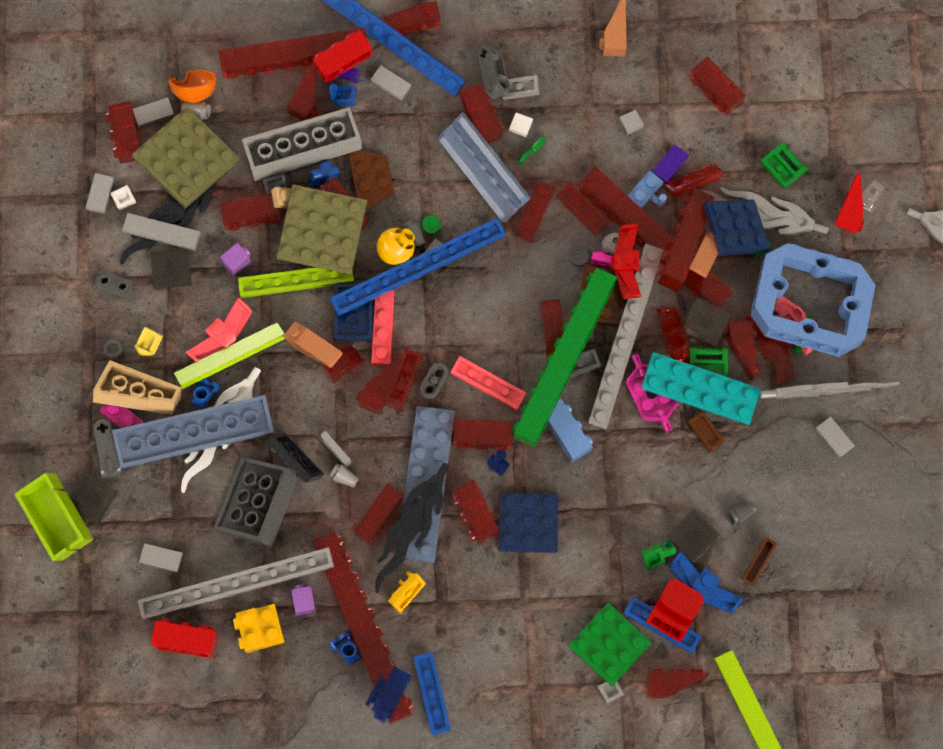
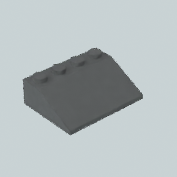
(256, 501)

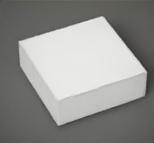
(521, 124)
(123, 198)

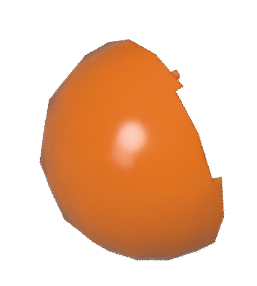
(195, 87)

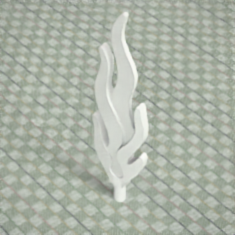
(236, 393)

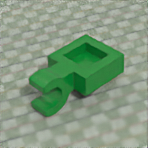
(655, 555)

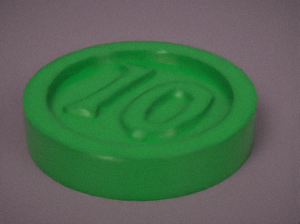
(431, 224)

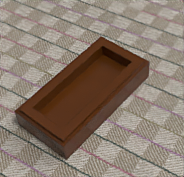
(705, 431)

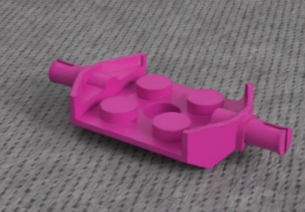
(650, 409)

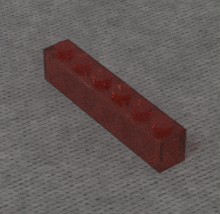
(684, 242)

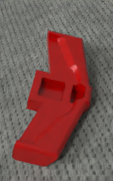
(626, 261)

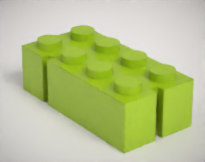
(54, 516)

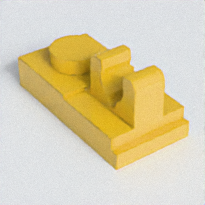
(406, 591)

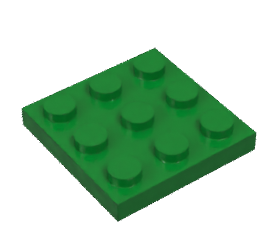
(609, 644)

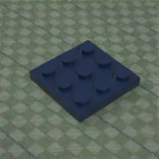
(736, 227)
(528, 523)

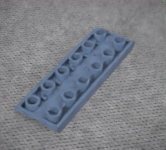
(484, 168)

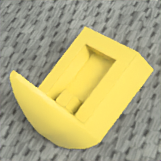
(148, 342)

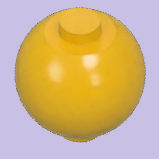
(396, 246)

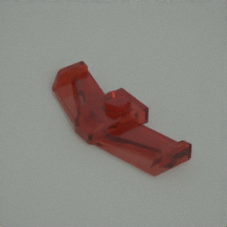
(778, 352)

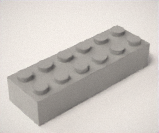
(302, 144)

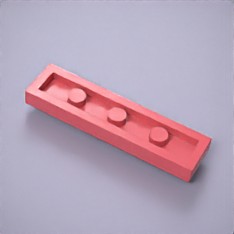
(383, 329)
(488, 383)

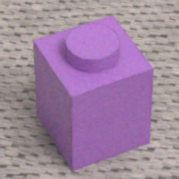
(236, 259)
(303, 599)

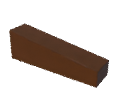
(759, 561)

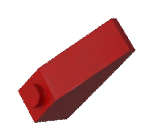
(851, 211)

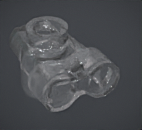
(869, 199)

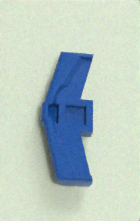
(705, 584)

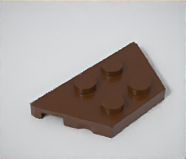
(371, 177)

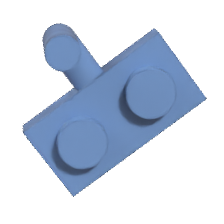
(646, 190)

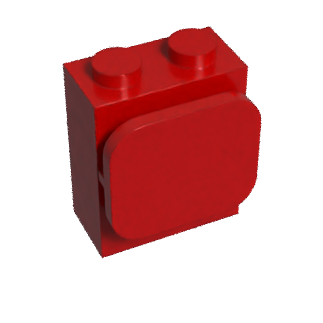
(675, 609)

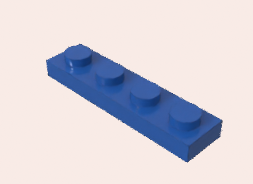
(639, 613)
(432, 693)

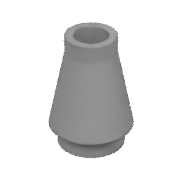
(200, 109)
(343, 475)

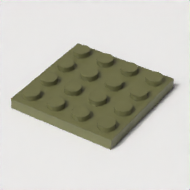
(185, 157)
(322, 229)

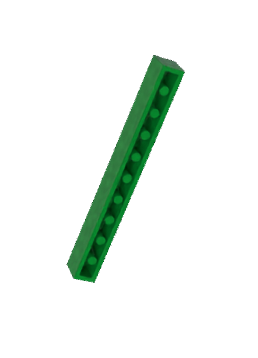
(565, 357)

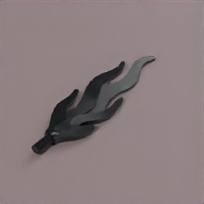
(171, 214)
(418, 518)

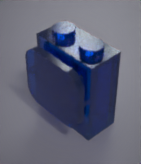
(388, 694)

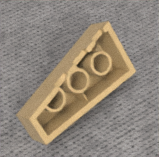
(135, 390)

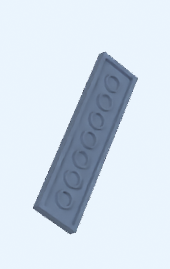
(192, 431)
(428, 452)

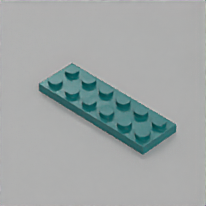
(700, 388)

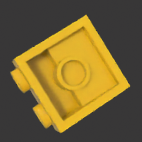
(258, 628)

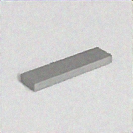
(161, 231)

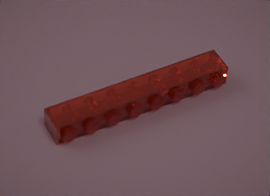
(278, 54)

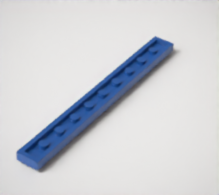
(399, 44)
(417, 267)

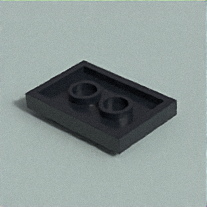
(294, 458)

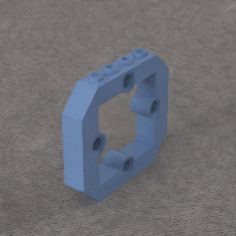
(833, 268)

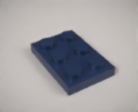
(355, 324)

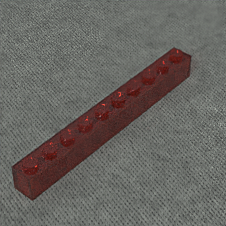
(625, 212)
(360, 617)

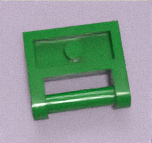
(780, 169)
(717, 366)

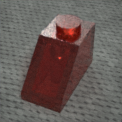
(347, 362)

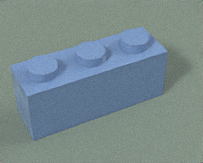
(569, 432)

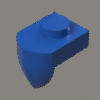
(342, 95)

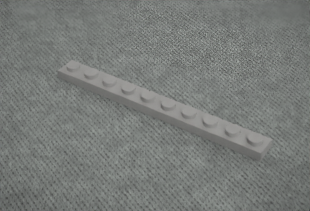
(624, 339)
(236, 583)

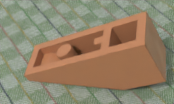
(614, 36)
(704, 255)
(312, 345)

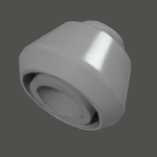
(608, 244)

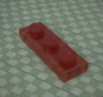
(694, 180)
(582, 208)

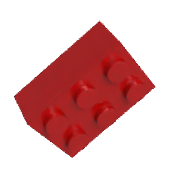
(184, 638)

